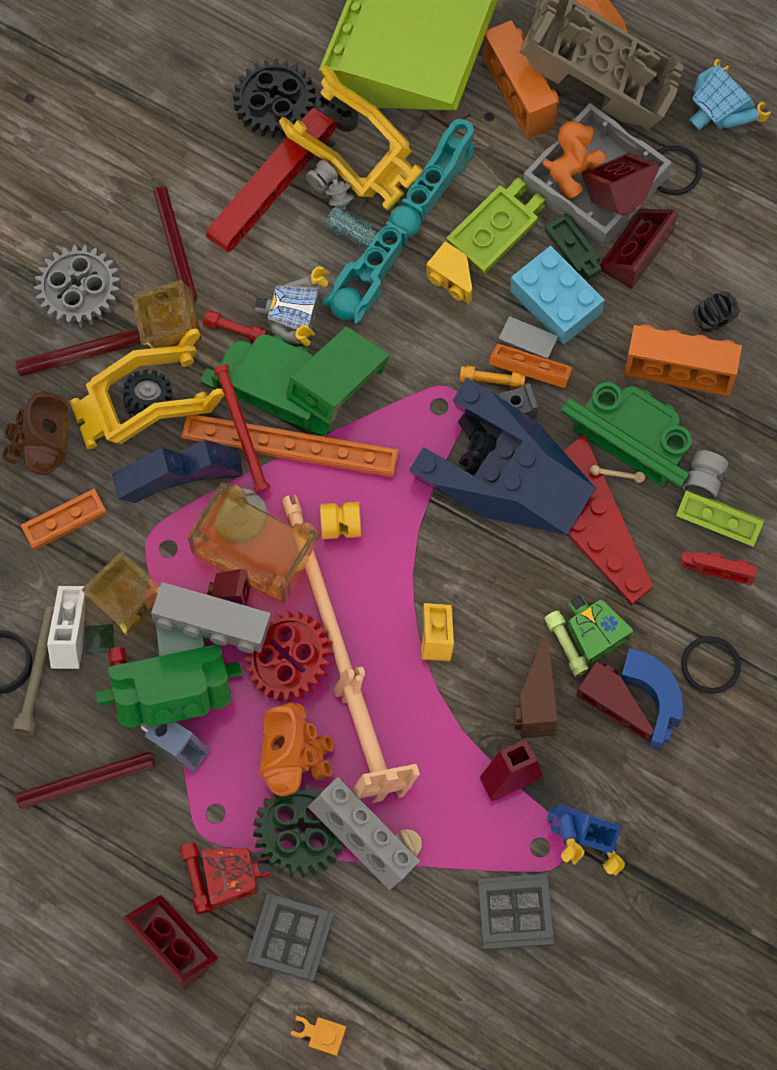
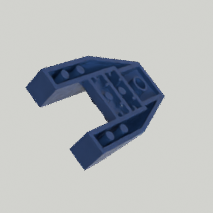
(519, 482)

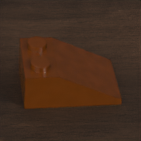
(537, 706)

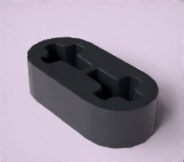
(337, 110)

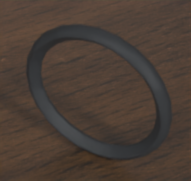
(698, 170)
(705, 689)

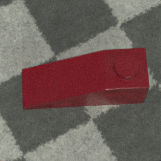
(610, 696)

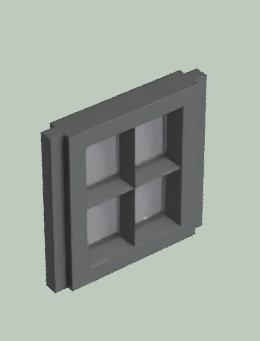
(515, 911)
(290, 937)

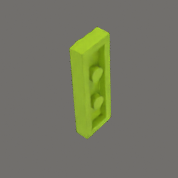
(720, 517)

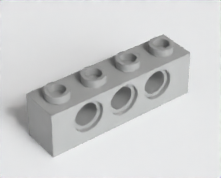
(363, 833)

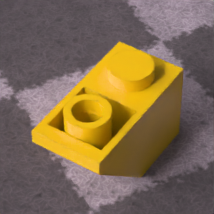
(451, 271)

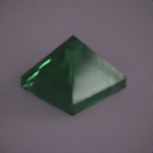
(99, 638)

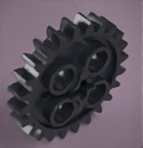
(273, 96)

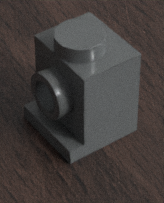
(525, 397)

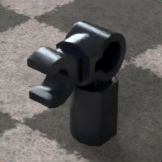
(480, 443)

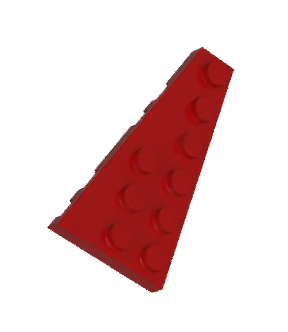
(603, 533)

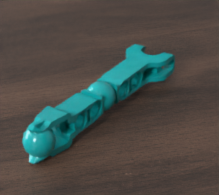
(404, 222)

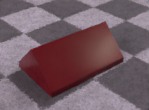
(639, 245)
(171, 940)

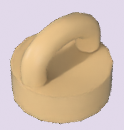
(410, 840)

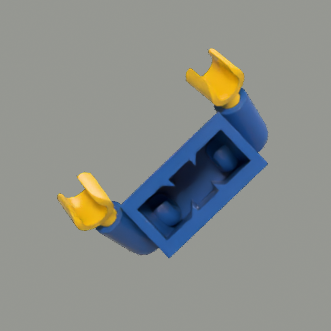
(587, 830)

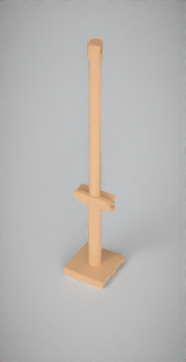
(380, 779)

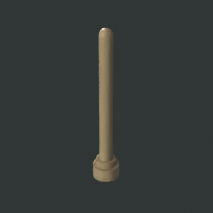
(24, 723)

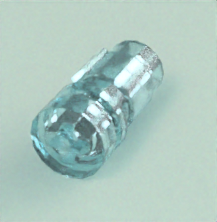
(354, 229)

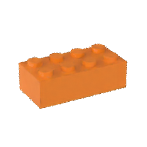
(519, 83)
(683, 360)

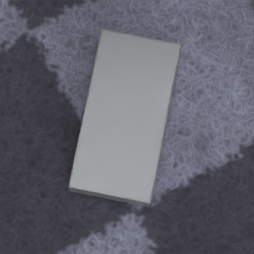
(527, 338)

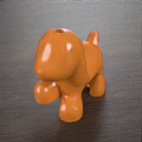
(574, 140)

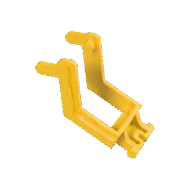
(388, 173)
(98, 409)

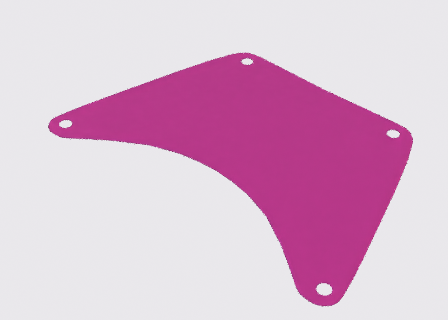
(375, 611)

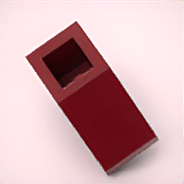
(511, 770)

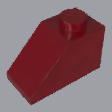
(231, 586)

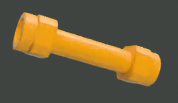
(514, 381)

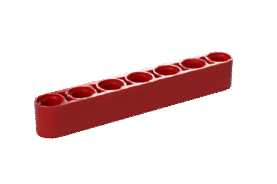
(267, 184)

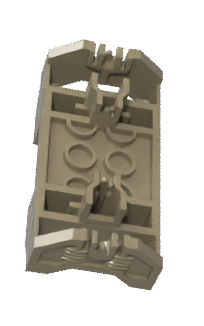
(602, 58)

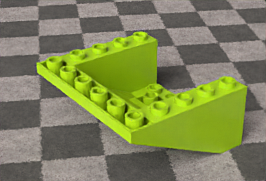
(408, 50)

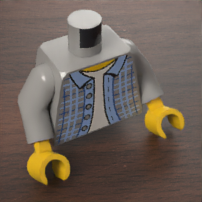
(294, 307)

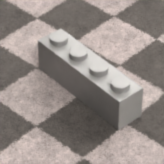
(210, 617)

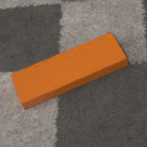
(530, 365)
(64, 519)

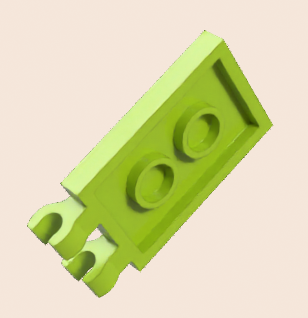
(496, 225)

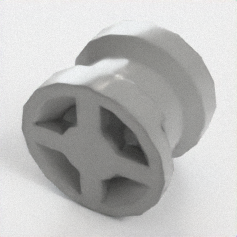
(321, 176)

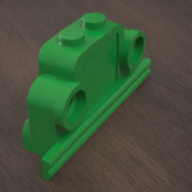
(262, 377)
(634, 431)
(170, 687)

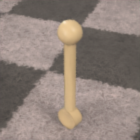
(638, 477)

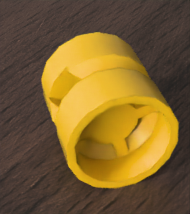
(340, 520)

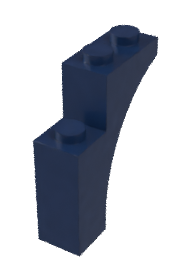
(170, 468)

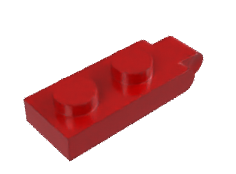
(715, 565)

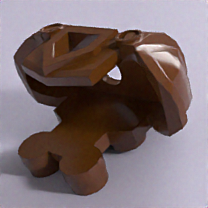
(41, 450)

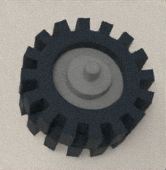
(145, 390)

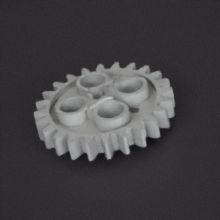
(90, 302)

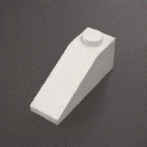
(67, 628)

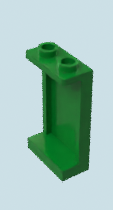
(336, 374)

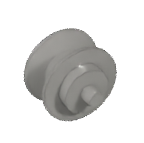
(339, 193)

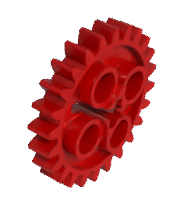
(305, 636)

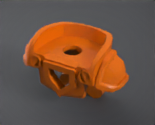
(291, 748)

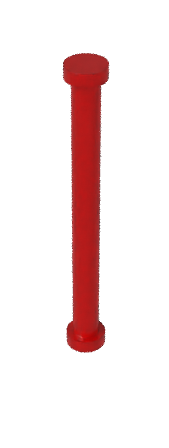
(242, 430)

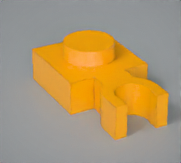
(324, 1036)

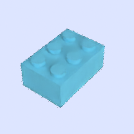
(556, 295)

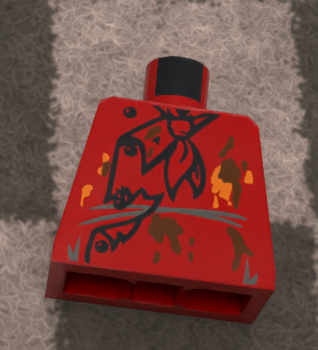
(232, 874)

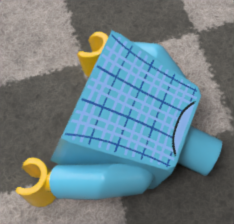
(723, 100)

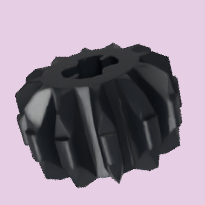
(716, 311)

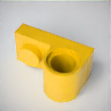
(437, 632)

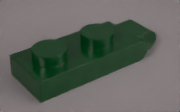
(573, 246)

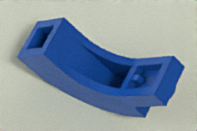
(658, 681)

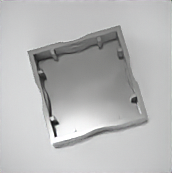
(591, 219)

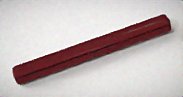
(173, 238)
(78, 352)
(85, 780)

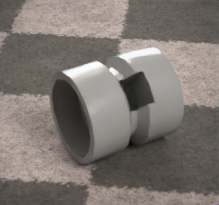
(706, 473)

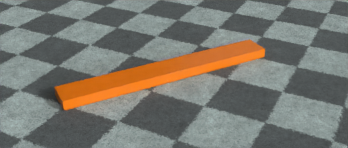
(295, 446)

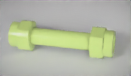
(577, 664)

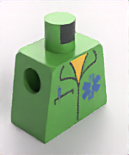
(596, 629)

